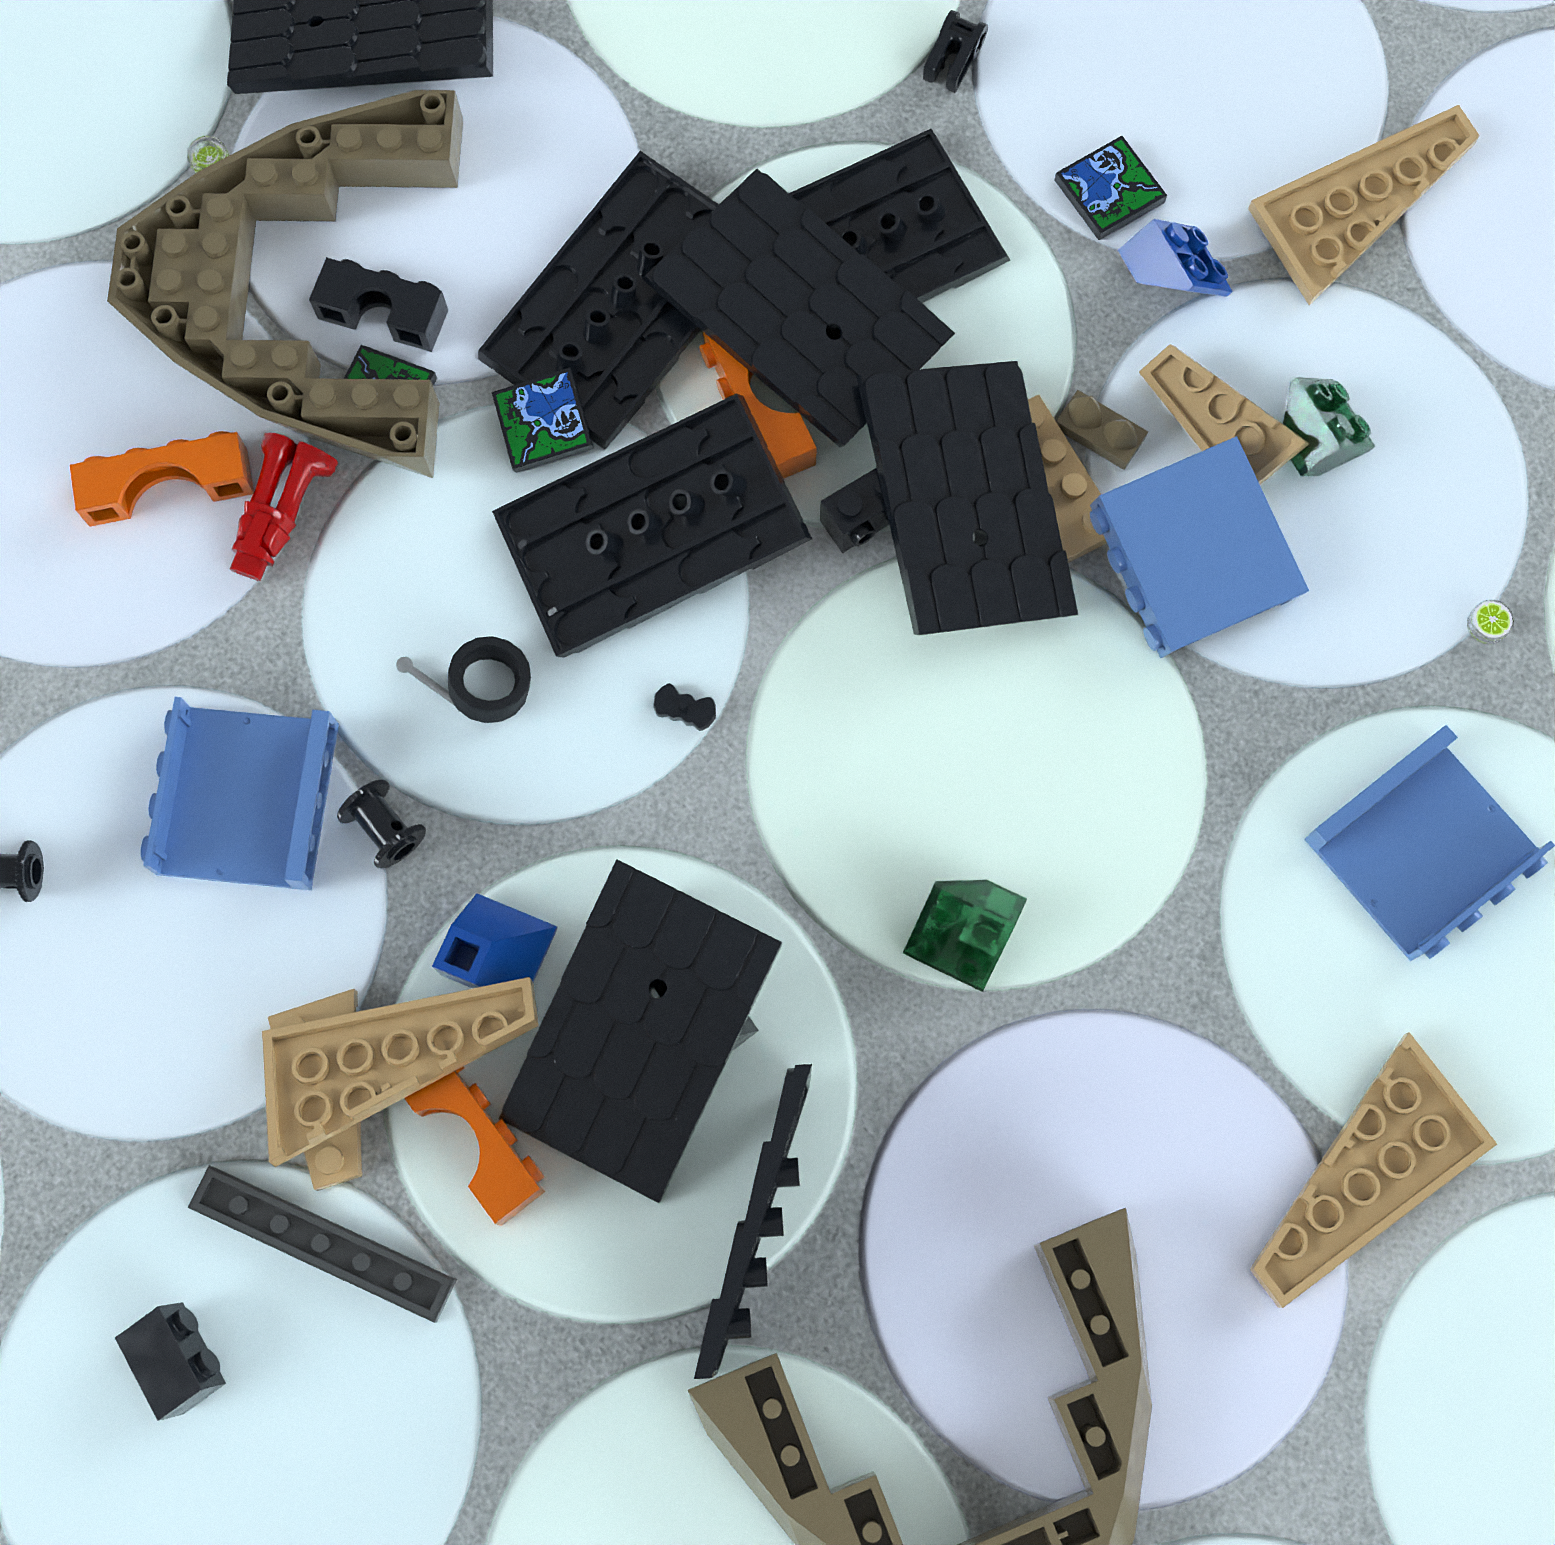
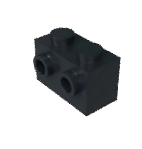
(855, 512)
(170, 1360)

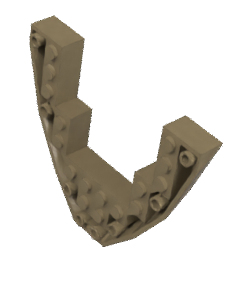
(189, 257)
(1103, 1419)

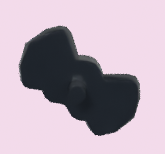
(684, 707)

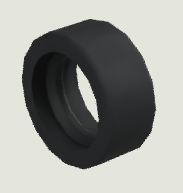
(485, 649)

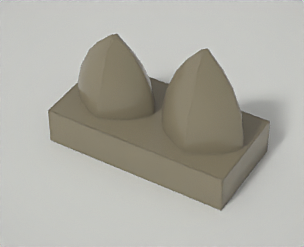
(1101, 429)

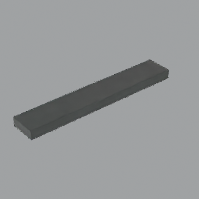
(322, 1243)

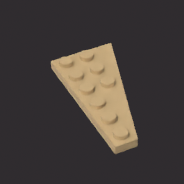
(1343, 208)
(358, 1063)
(1386, 1160)

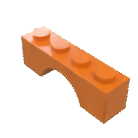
(783, 432)
(111, 486)
(502, 1179)

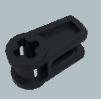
(959, 38)

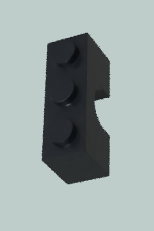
(349, 290)

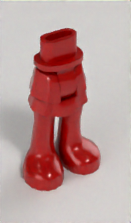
(266, 529)

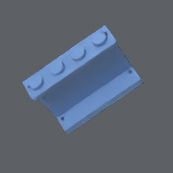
(1197, 547)
(240, 796)
(1426, 848)

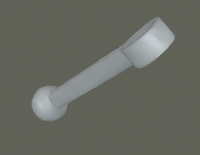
(405, 665)

